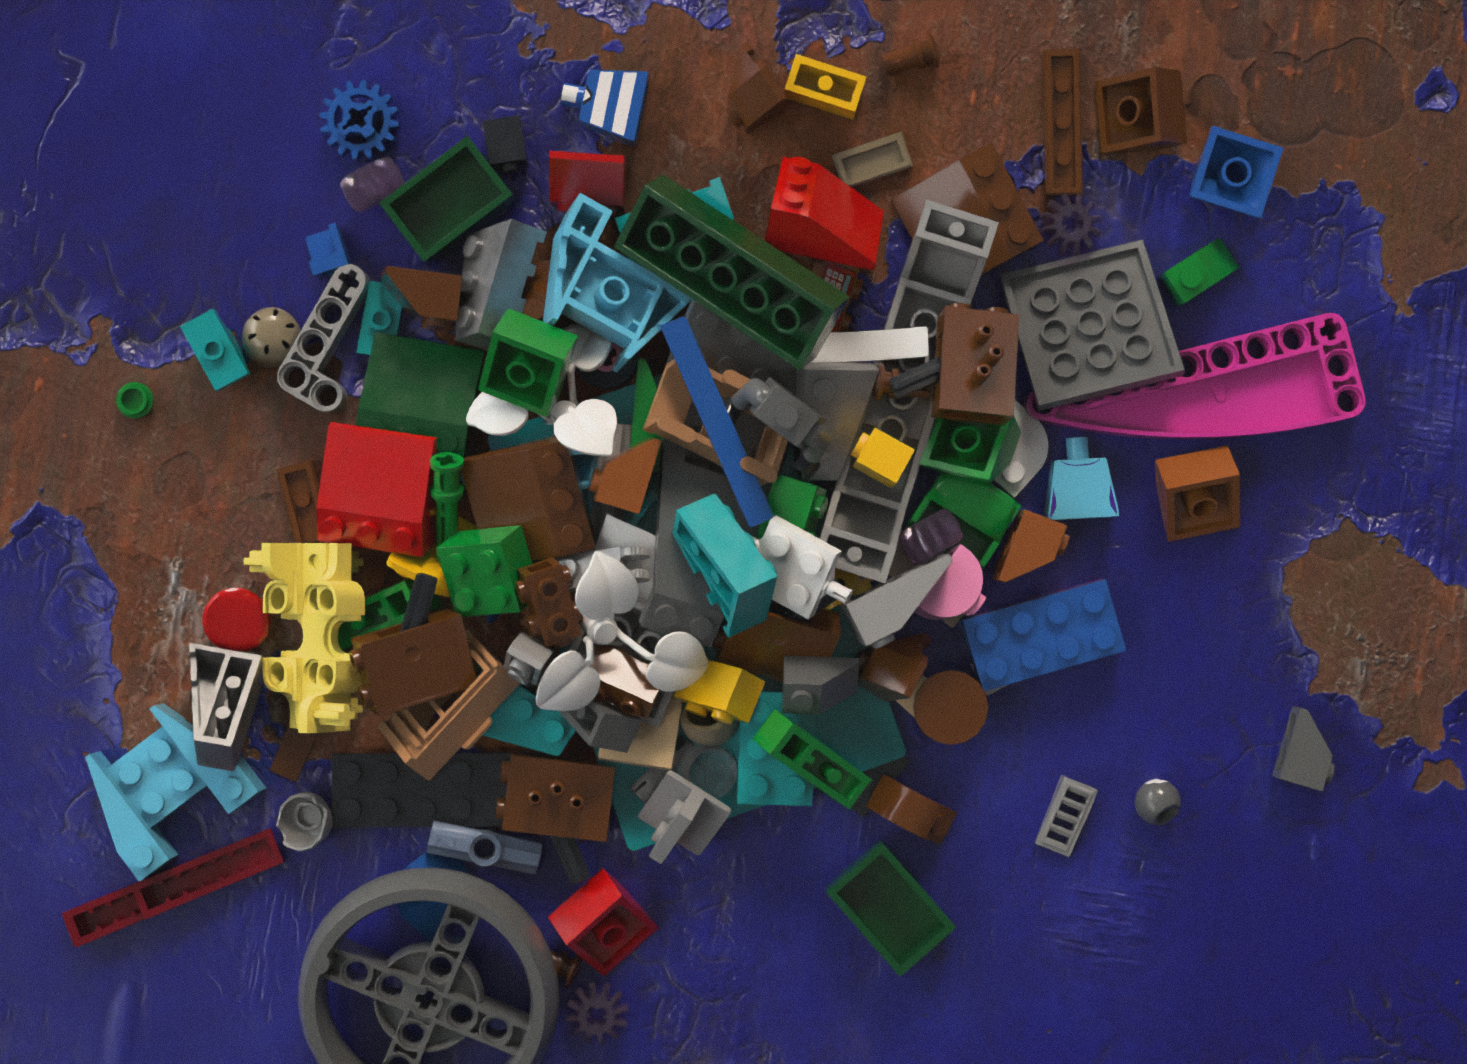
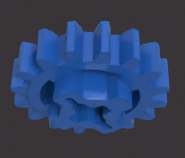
(370, 111)

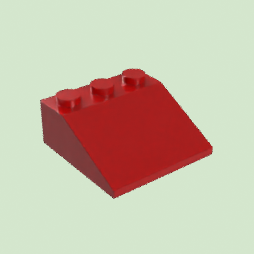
(822, 216)
(377, 490)

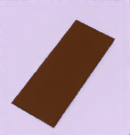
(293, 753)

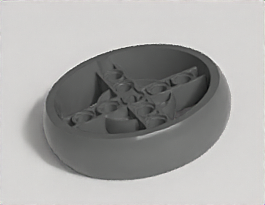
(468, 899)

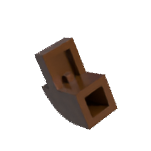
(911, 810)

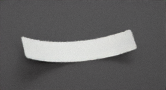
(874, 345)

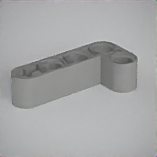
(331, 335)

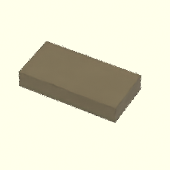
(873, 160)

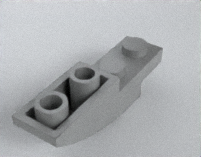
(528, 660)

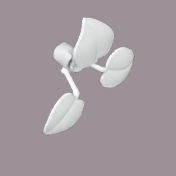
(580, 427)
(601, 592)

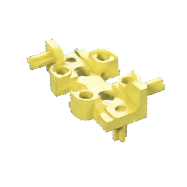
(317, 591)

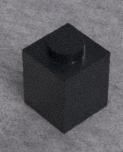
(506, 144)

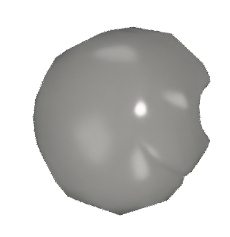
(304, 821)

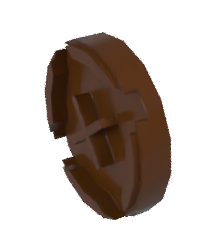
(950, 707)

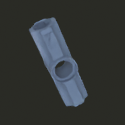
(459, 843)

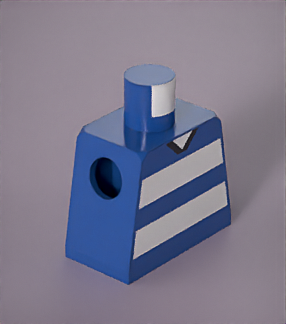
(610, 103)

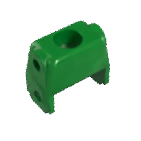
(977, 505)

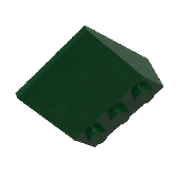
(421, 389)

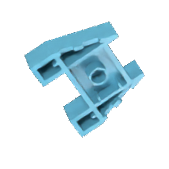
(603, 286)
(155, 783)

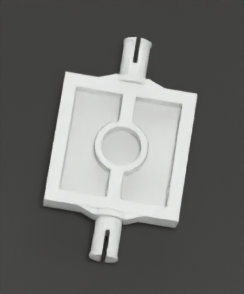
(803, 567)

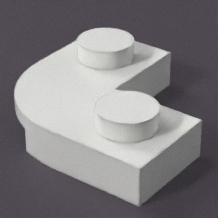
(1028, 455)

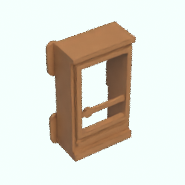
(670, 411)
(459, 725)

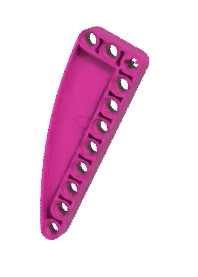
(1243, 399)

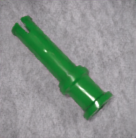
(446, 492)

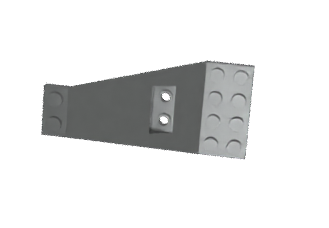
(678, 594)

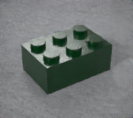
(447, 201)
(890, 907)

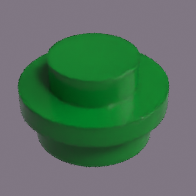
(135, 400)

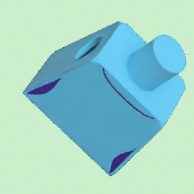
(1079, 485)

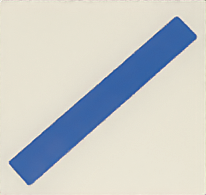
(716, 420)

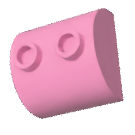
(956, 589)

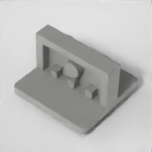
(682, 816)

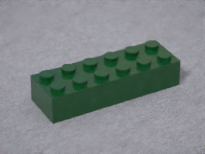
(731, 271)

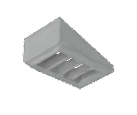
(1083, 810)

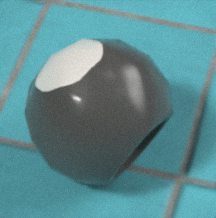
(1157, 802)

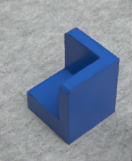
(327, 251)

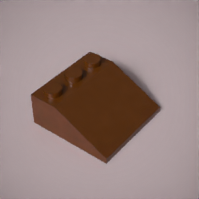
(982, 188)
(533, 488)

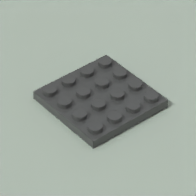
(1091, 325)

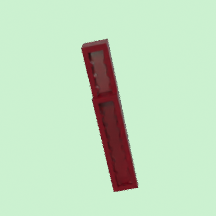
(172, 887)

